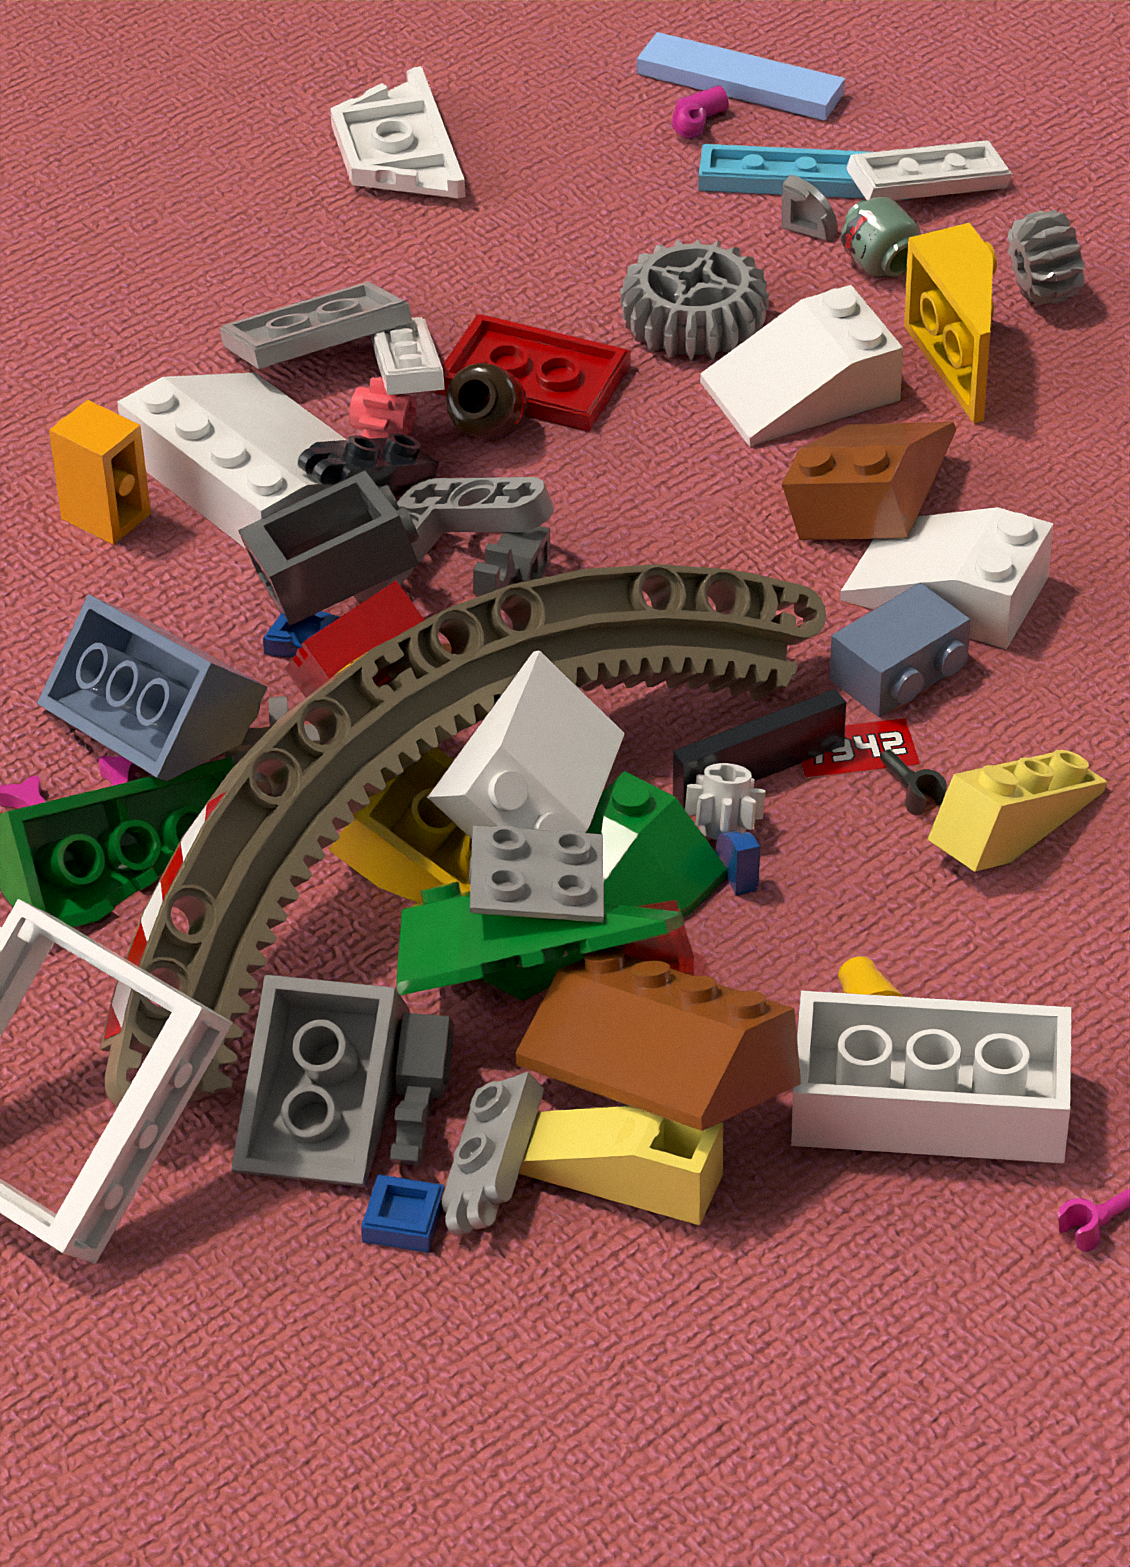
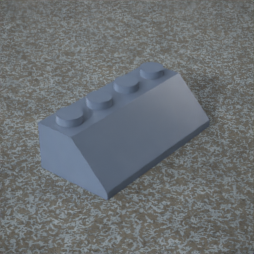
(148, 692)

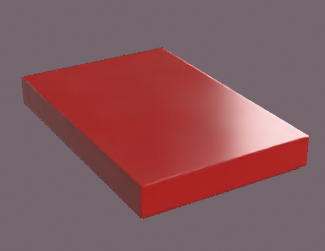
(562, 374)

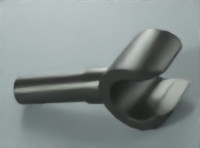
(916, 783)

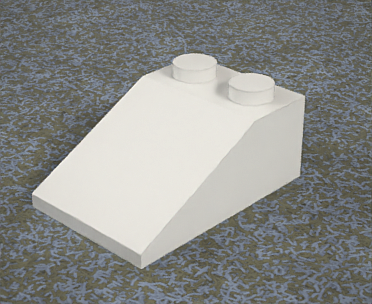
(808, 368)
(976, 560)
(533, 757)

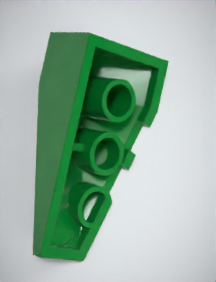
(450, 946)

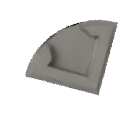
(807, 210)

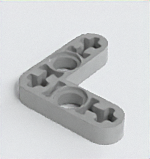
(470, 506)

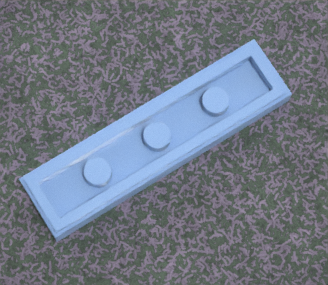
(741, 76)

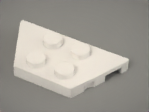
(398, 140)

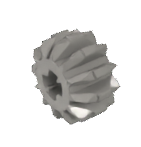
(1046, 257)

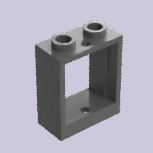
(331, 546)

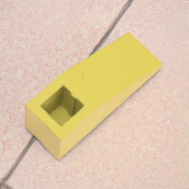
(1011, 806)
(628, 1158)

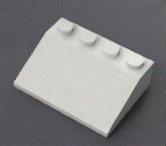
(227, 444)

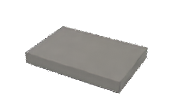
(314, 324)

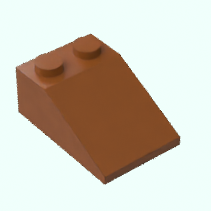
(865, 479)

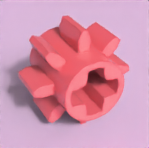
(381, 413)

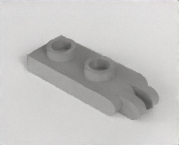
(490, 1152)

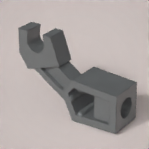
(513, 560)
(421, 1077)

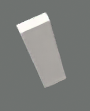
(408, 358)

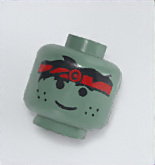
(878, 236)

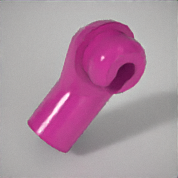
(691, 111)

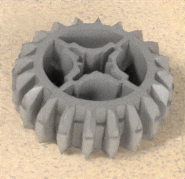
(694, 299)

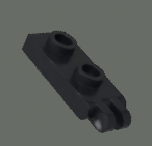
(386, 460)

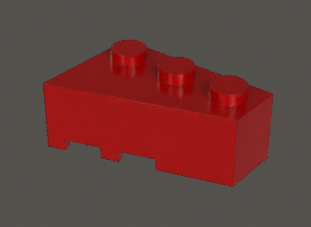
(352, 635)

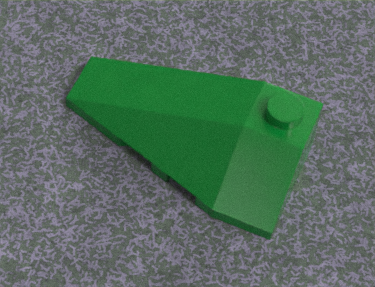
(100, 845)
(648, 858)

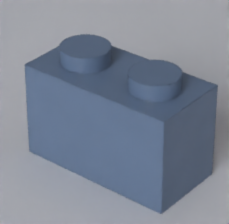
(899, 649)

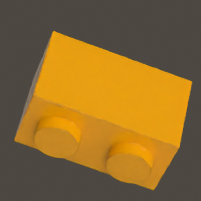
(100, 471)

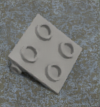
(536, 873)

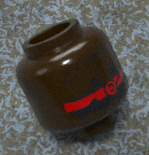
(486, 401)

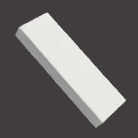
(929, 171)

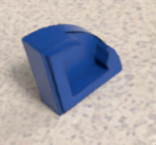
(286, 639)
(742, 859)

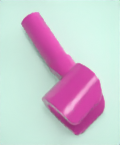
(1084, 1212)

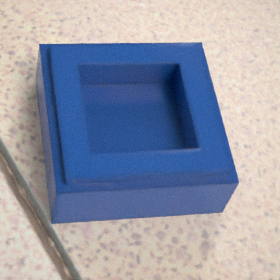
(403, 1213)

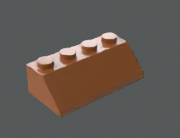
(662, 1039)

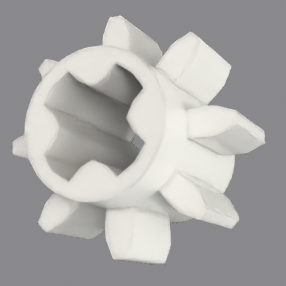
(724, 800)

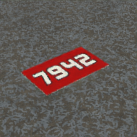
(863, 749)

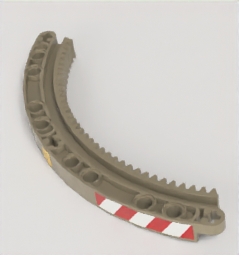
(254, 848)

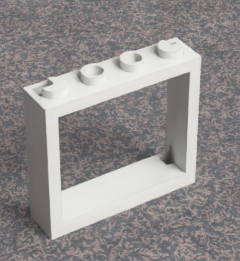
(147, 1108)

